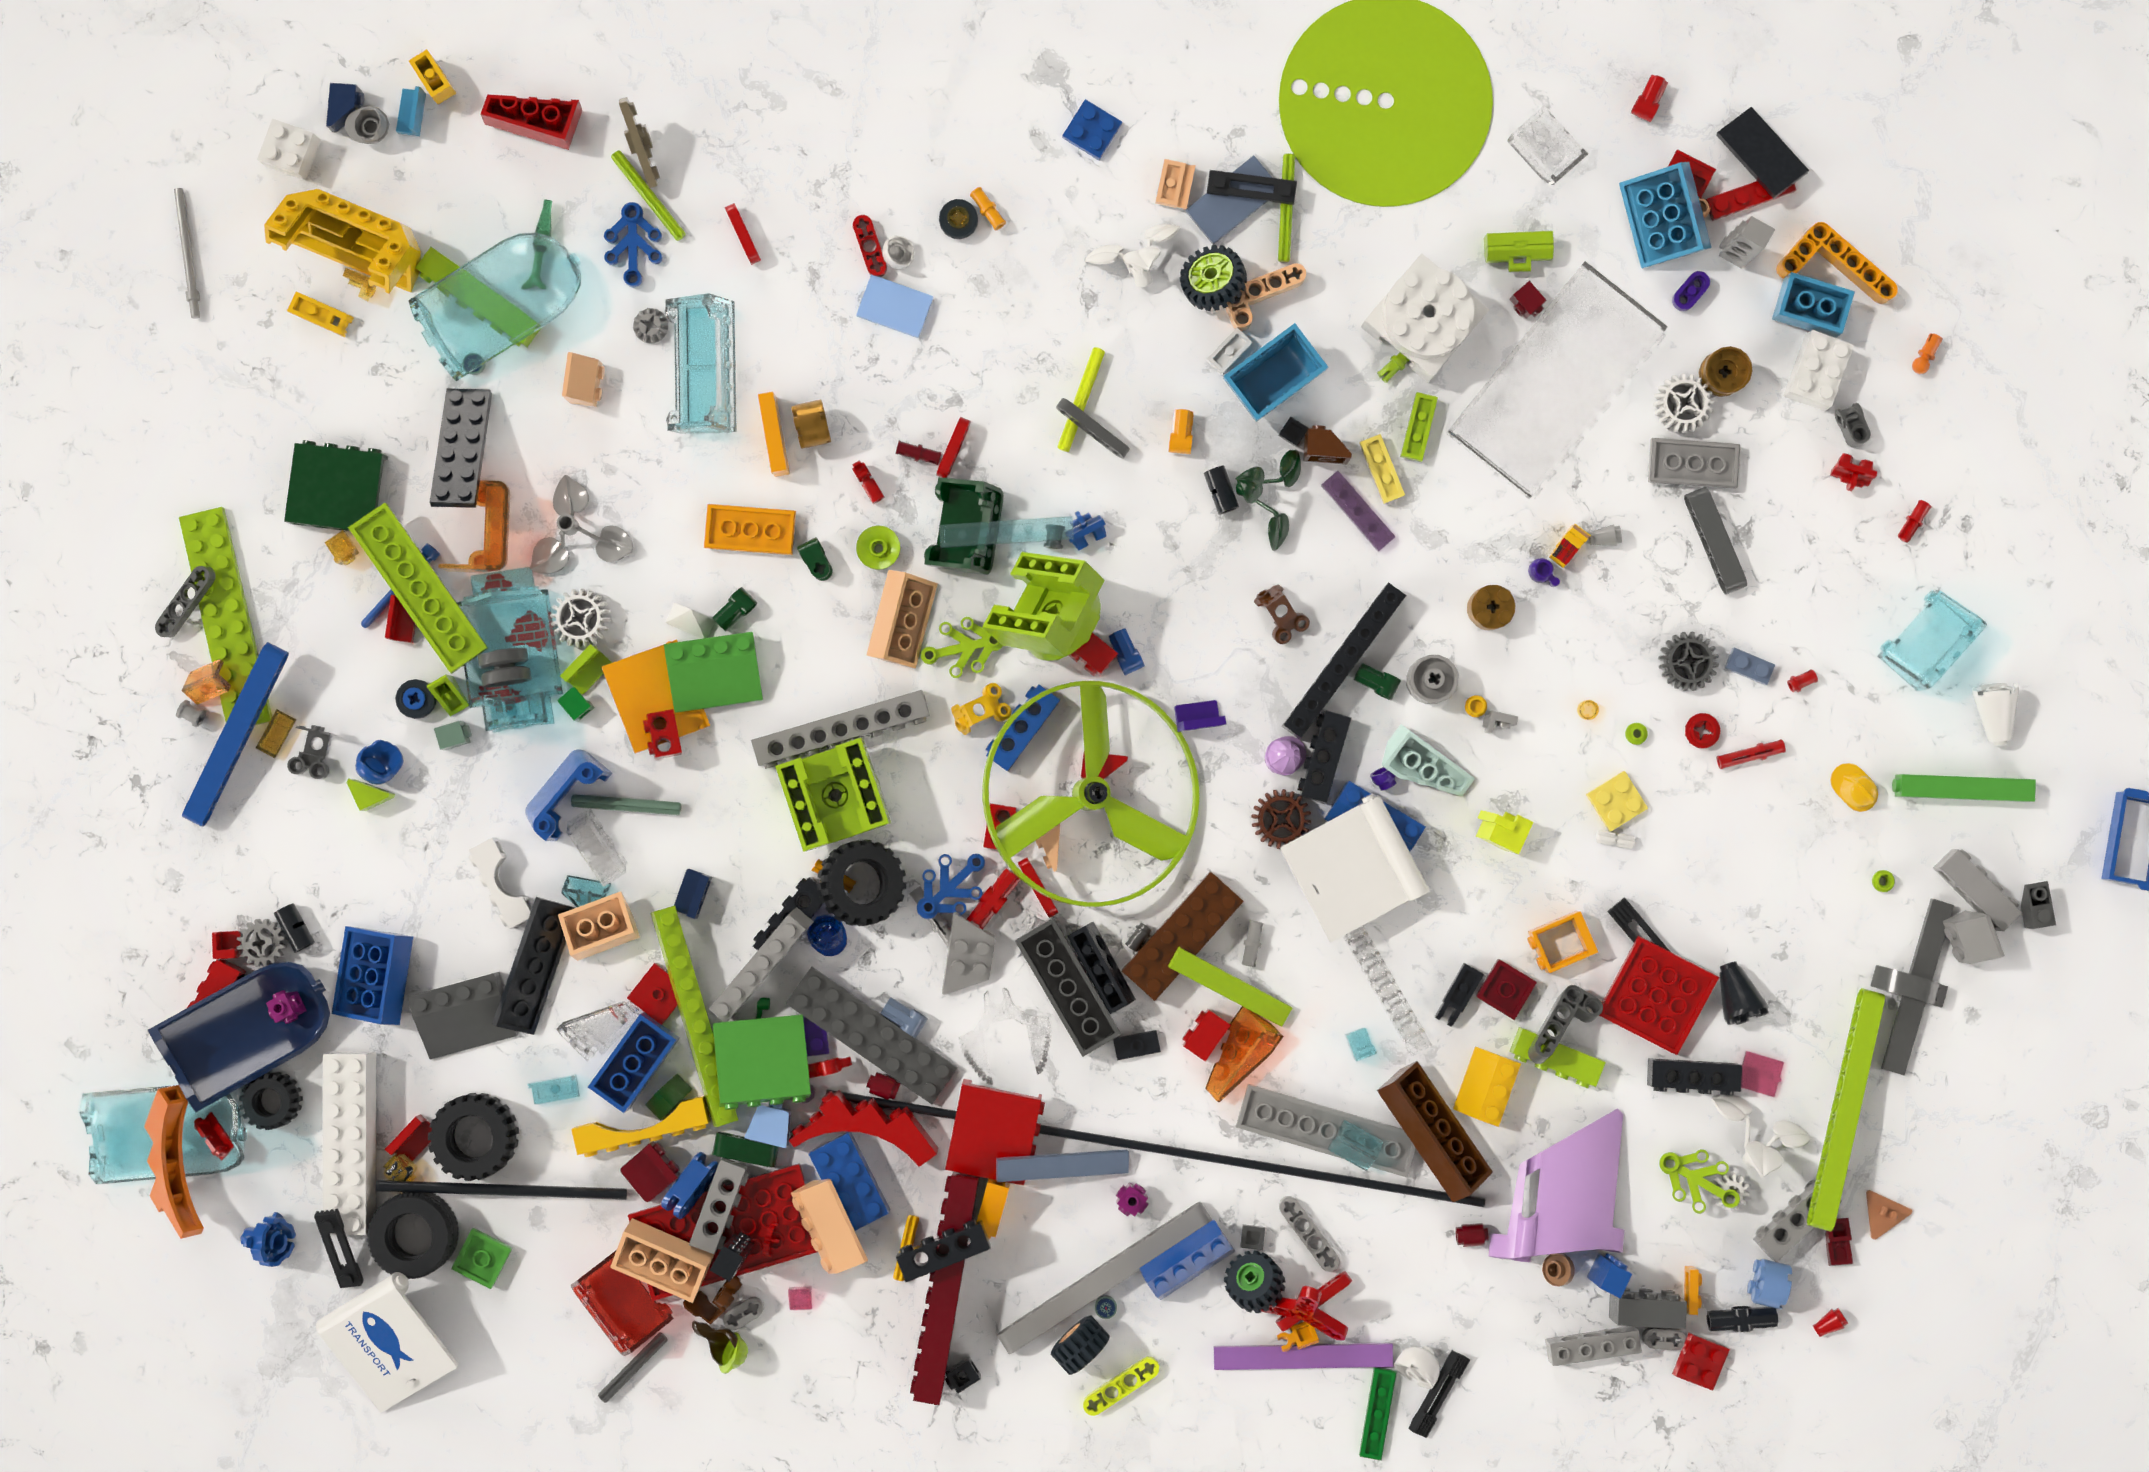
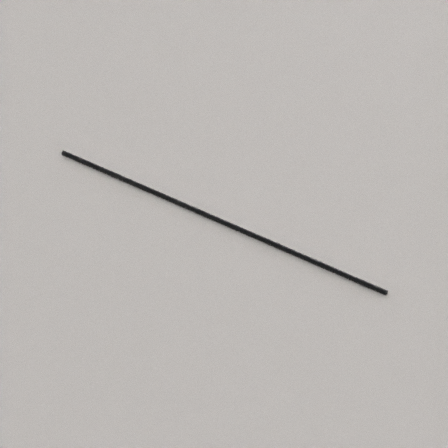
(1191, 1154)

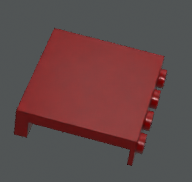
(990, 1127)

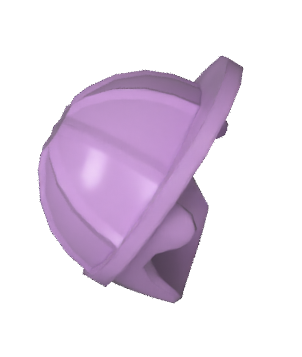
(1285, 755)

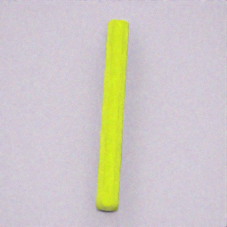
(1082, 397)

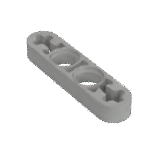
(1309, 1233)

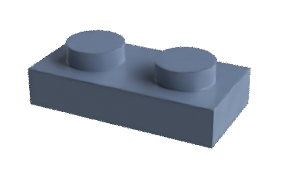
(1749, 666)

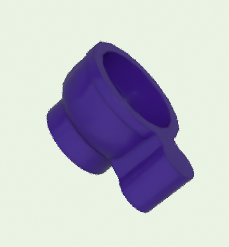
(1541, 571)
(1383, 778)

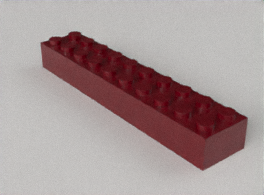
(943, 1295)

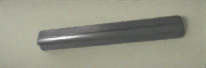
(632, 1367)

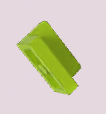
(585, 669)

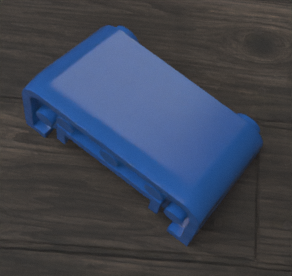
(540, 810)

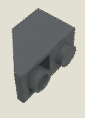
(2037, 906)

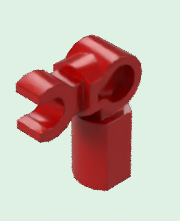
(869, 484)
(828, 1067)

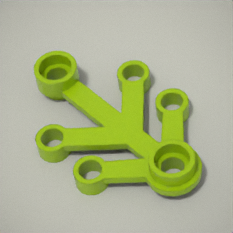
(966, 646)
(1695, 1178)

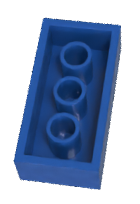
(633, 1062)
(852, 1178)

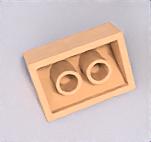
(598, 926)

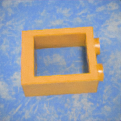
(1583, 934)

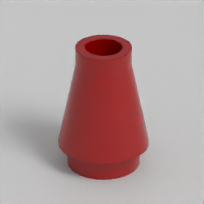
(1831, 1322)

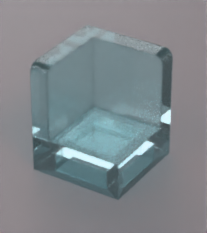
(1360, 1044)

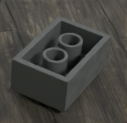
(1648, 1309)

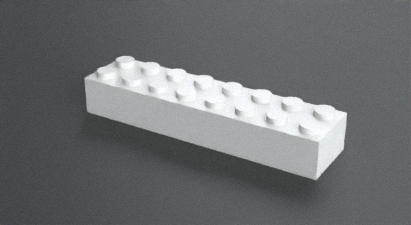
(350, 1138)

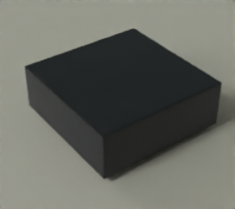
(1293, 431)

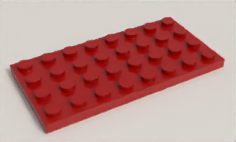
(763, 1202)

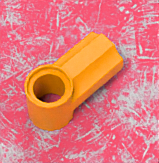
(1181, 435)

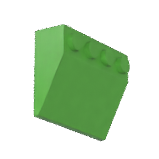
(713, 672)

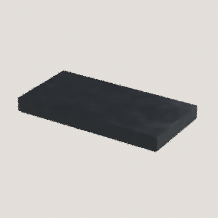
(1762, 152)

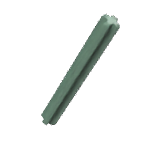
(626, 804)

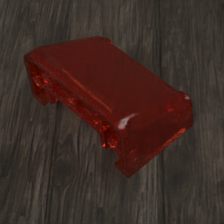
(620, 1306)

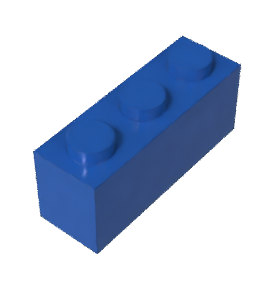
(1610, 1274)

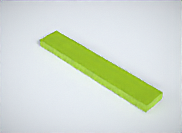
(1230, 986)

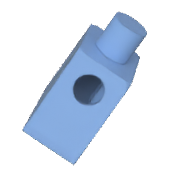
(770, 1125)

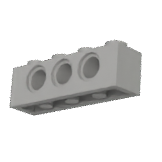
(1745, 241)
(1793, 1233)
(702, 1237)
(1593, 1345)

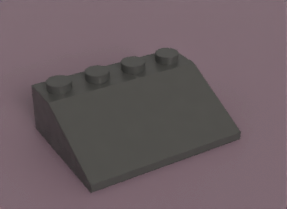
(459, 1015)

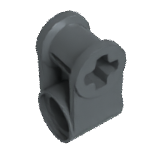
(1853, 423)

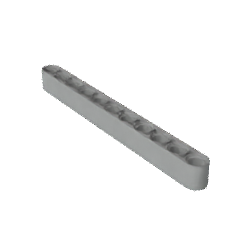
(1102, 1278)

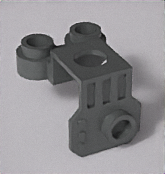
(309, 757)

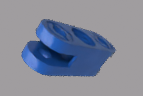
(689, 1186)

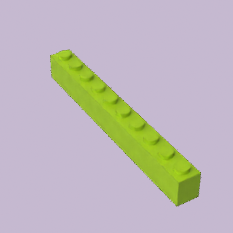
(691, 1009)

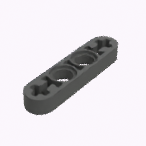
(1092, 428)
(187, 604)

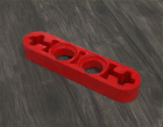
(1328, 1290)

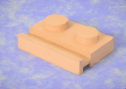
(1175, 184)

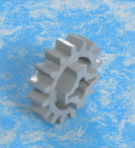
(264, 951)

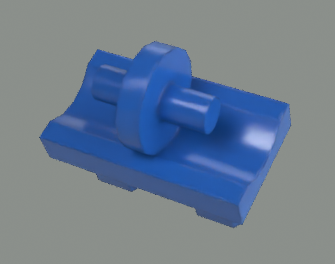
(1094, 525)

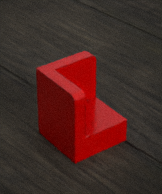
(225, 945)

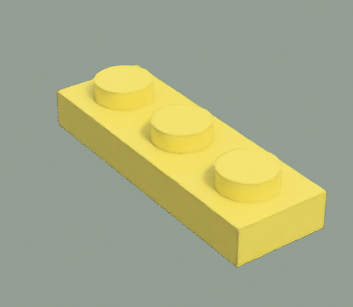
(1382, 469)

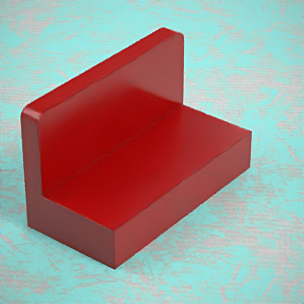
(399, 623)
(411, 1139)

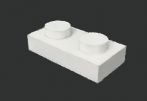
(1229, 351)

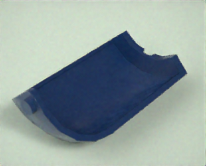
(234, 1039)

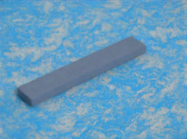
(1062, 1165)

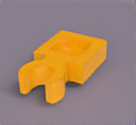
(1302, 1335)

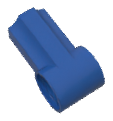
(1128, 656)

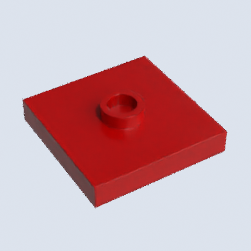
(655, 994)

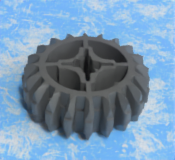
(1707, 657)

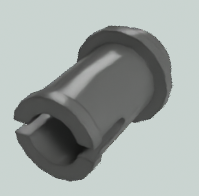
(1138, 937)

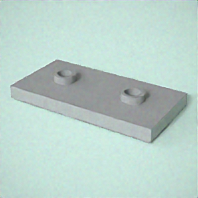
(1693, 463)

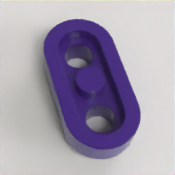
(1690, 291)

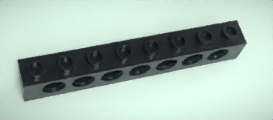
(1343, 660)

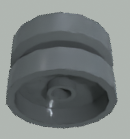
(505, 667)

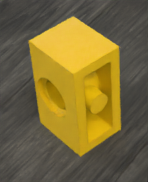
(432, 77)

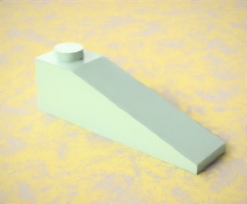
(1419, 762)

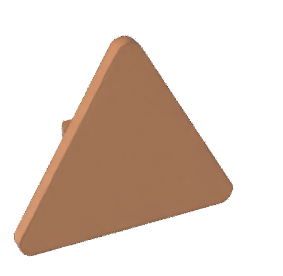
(1884, 1213)

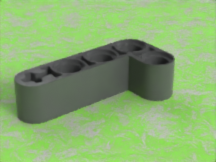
(1558, 1025)

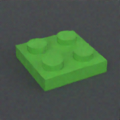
(482, 1258)

